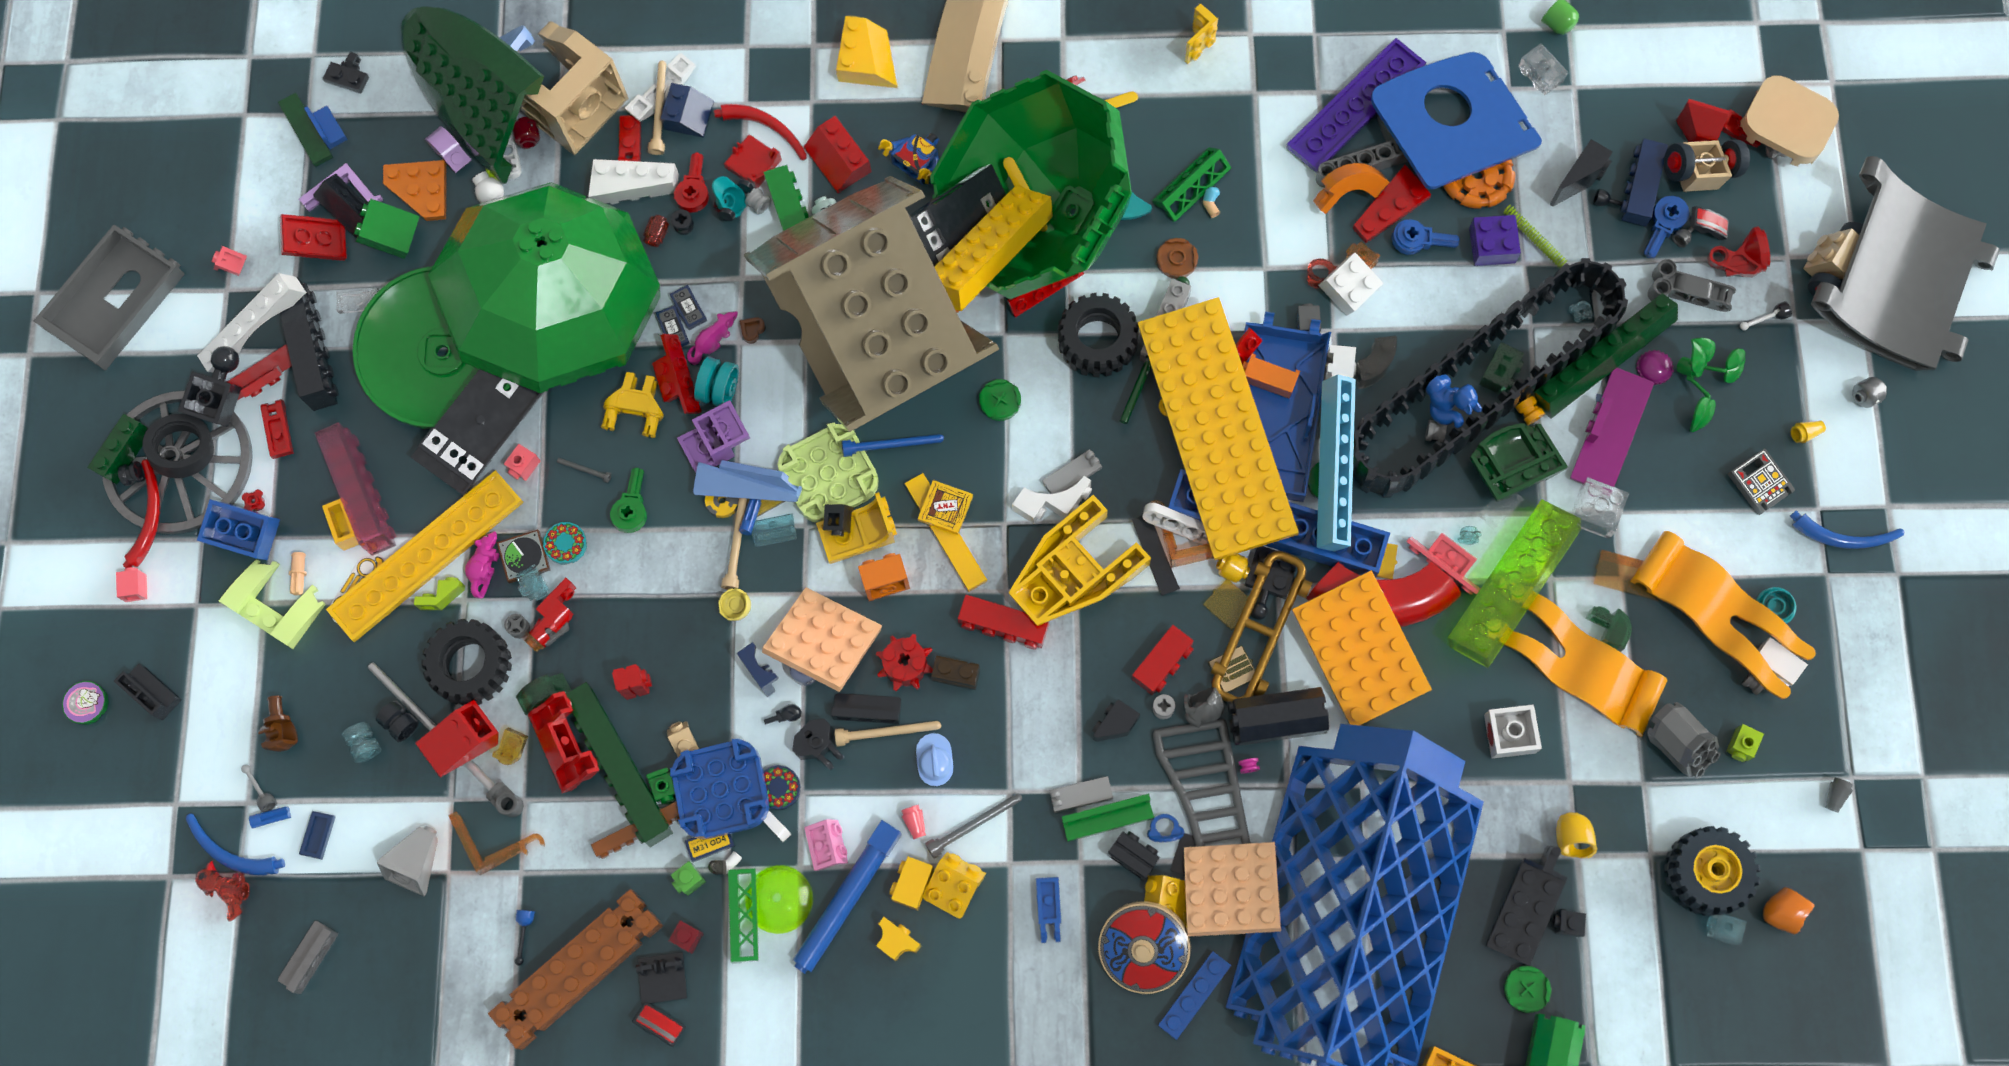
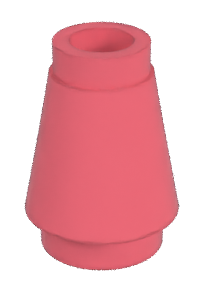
(914, 821)

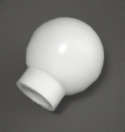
(487, 187)

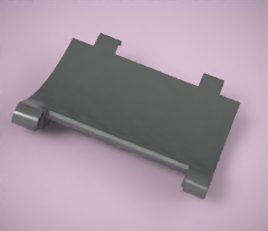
(1905, 275)

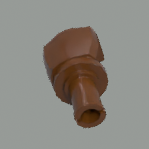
(278, 727)

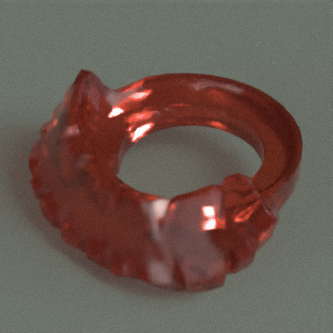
(1314, 280)

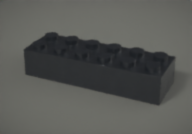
(308, 353)

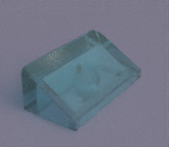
(774, 530)

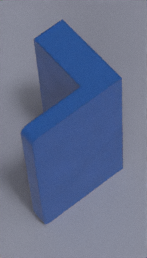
(327, 126)

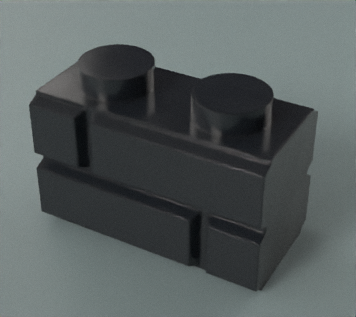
(1134, 855)

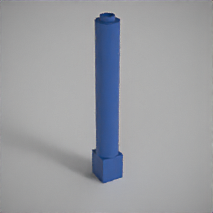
(818, 940)

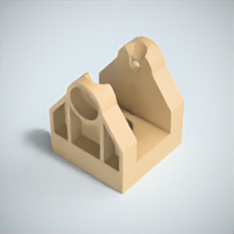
(583, 96)

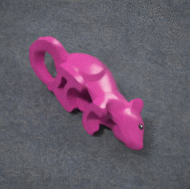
(709, 338)
(479, 566)

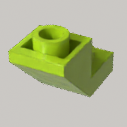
(446, 592)

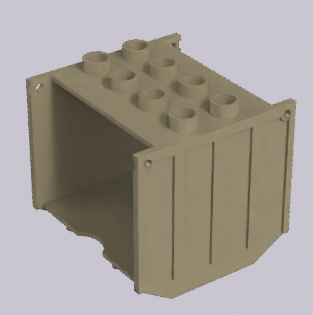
(868, 303)

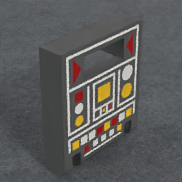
(1763, 486)

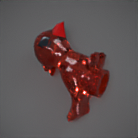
(229, 889)

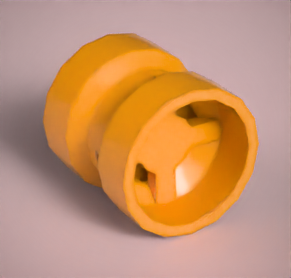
(1530, 410)

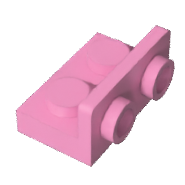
(826, 844)

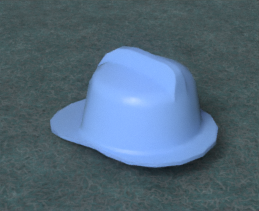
(934, 759)

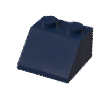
(686, 110)

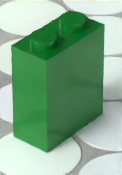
(386, 228)

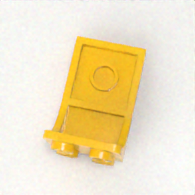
(868, 532)

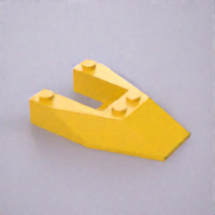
(1065, 576)

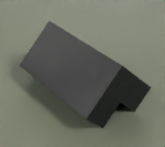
(148, 691)

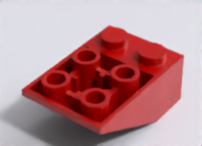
(458, 739)

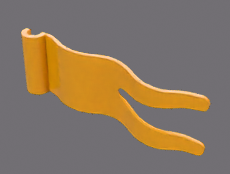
(1710, 599)
(1592, 670)

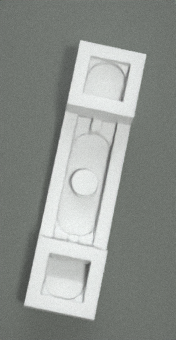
(678, 72)

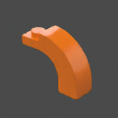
(1346, 179)

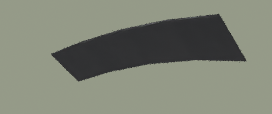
(1159, 563)

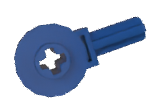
(1664, 223)
(1412, 236)

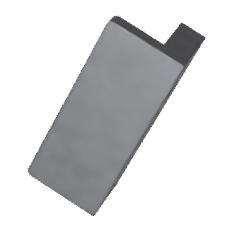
(307, 957)

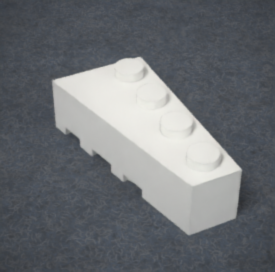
(626, 180)
(1340, 362)

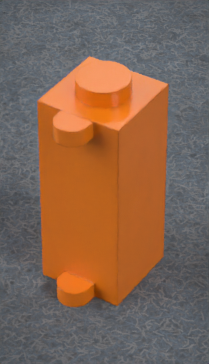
(1270, 376)

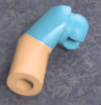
(1209, 201)

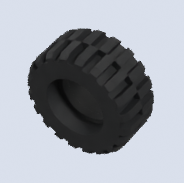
(1098, 309)
(447, 643)

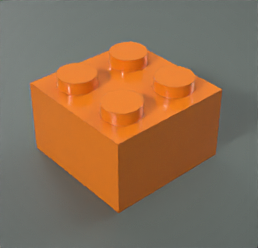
(883, 576)

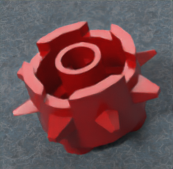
(904, 649)

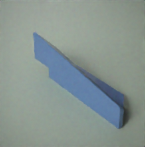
(744, 481)

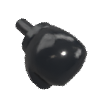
(789, 713)

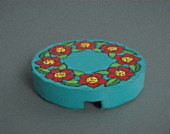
(565, 543)

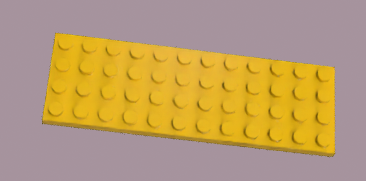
(1217, 429)

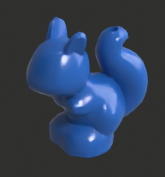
(1444, 398)

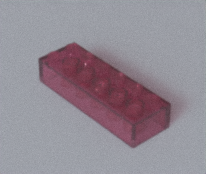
(356, 489)

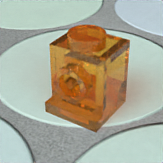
(1369, 257)

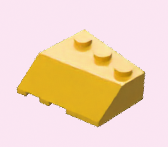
(865, 54)

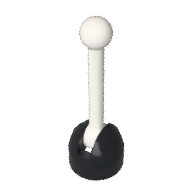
(1780, 311)

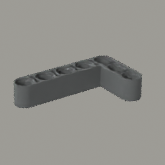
(1371, 155)

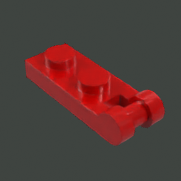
(629, 139)
(277, 429)

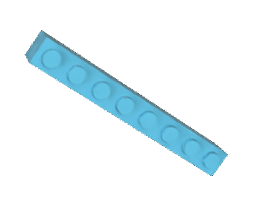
(1336, 463)

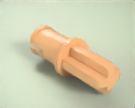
(297, 573)

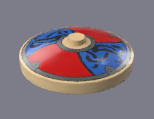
(1144, 947)

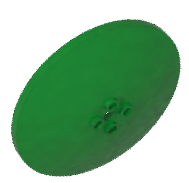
(399, 350)

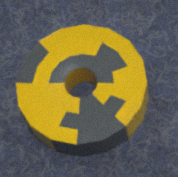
(722, 510)

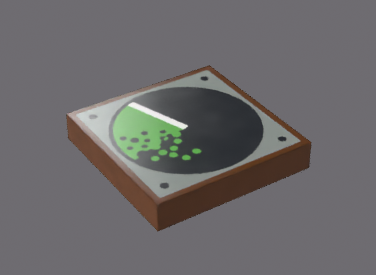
(521, 553)

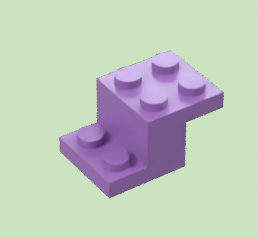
(714, 436)

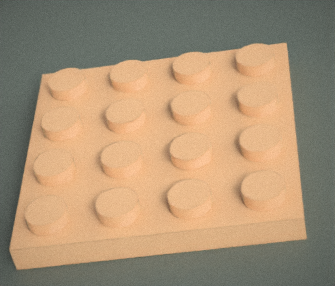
(822, 639)
(1231, 889)

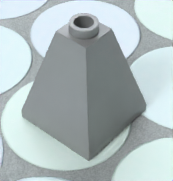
(411, 861)

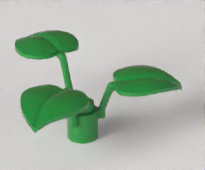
(1702, 352)

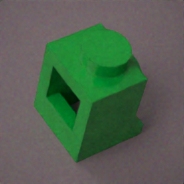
(662, 776)

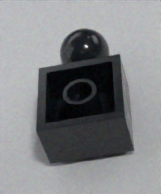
(223, 395)

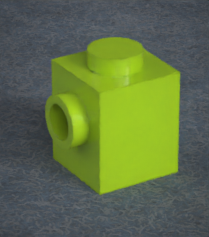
(1744, 743)

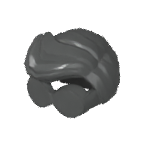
(1207, 708)

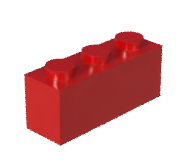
(1163, 660)

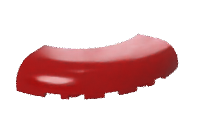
(1410, 598)

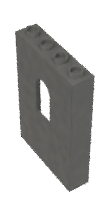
(92, 324)

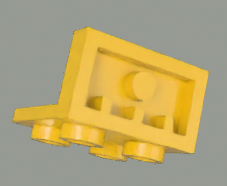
(1205, 33)

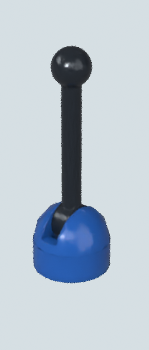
(524, 919)

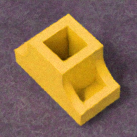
(896, 940)

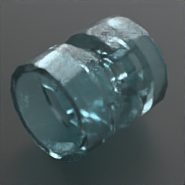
(361, 742)

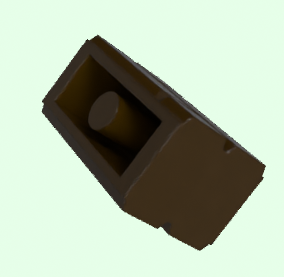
(955, 672)

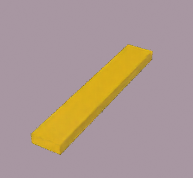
(951, 543)

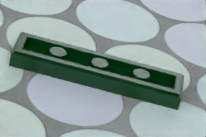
(305, 130)

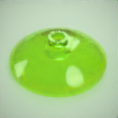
(794, 903)

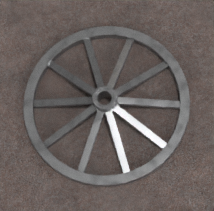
(168, 452)

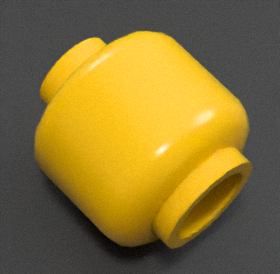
(1233, 567)

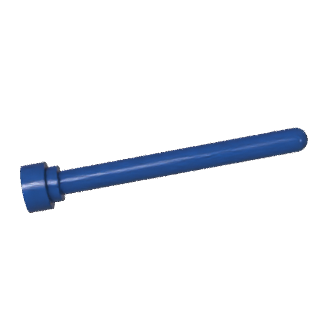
(850, 447)

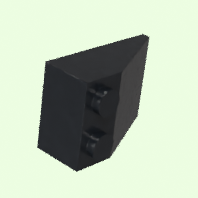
(1588, 167)

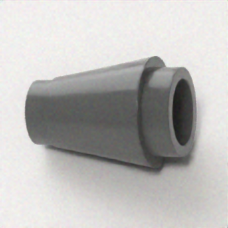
(1838, 794)

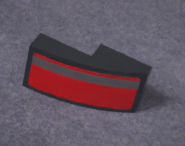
(1709, 221)
(659, 1024)

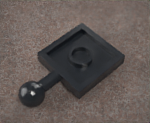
(1276, 583)

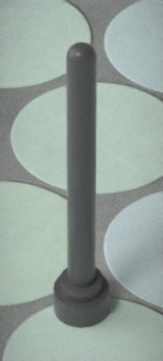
(937, 846)

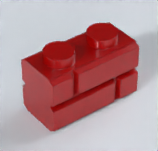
(632, 681)

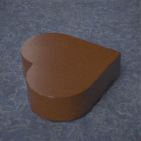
(751, 329)

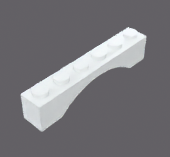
(275, 297)

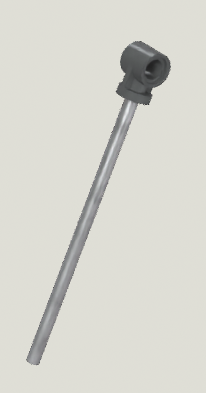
(498, 793)

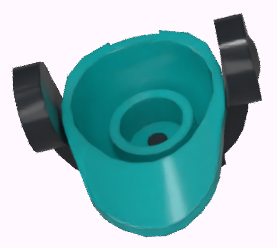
(730, 197)

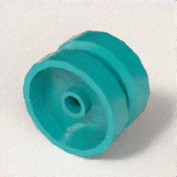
(716, 381)

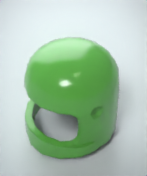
(1561, 17)

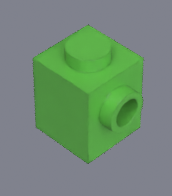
(687, 879)

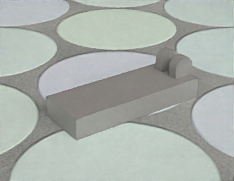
(1072, 473)
(1081, 794)

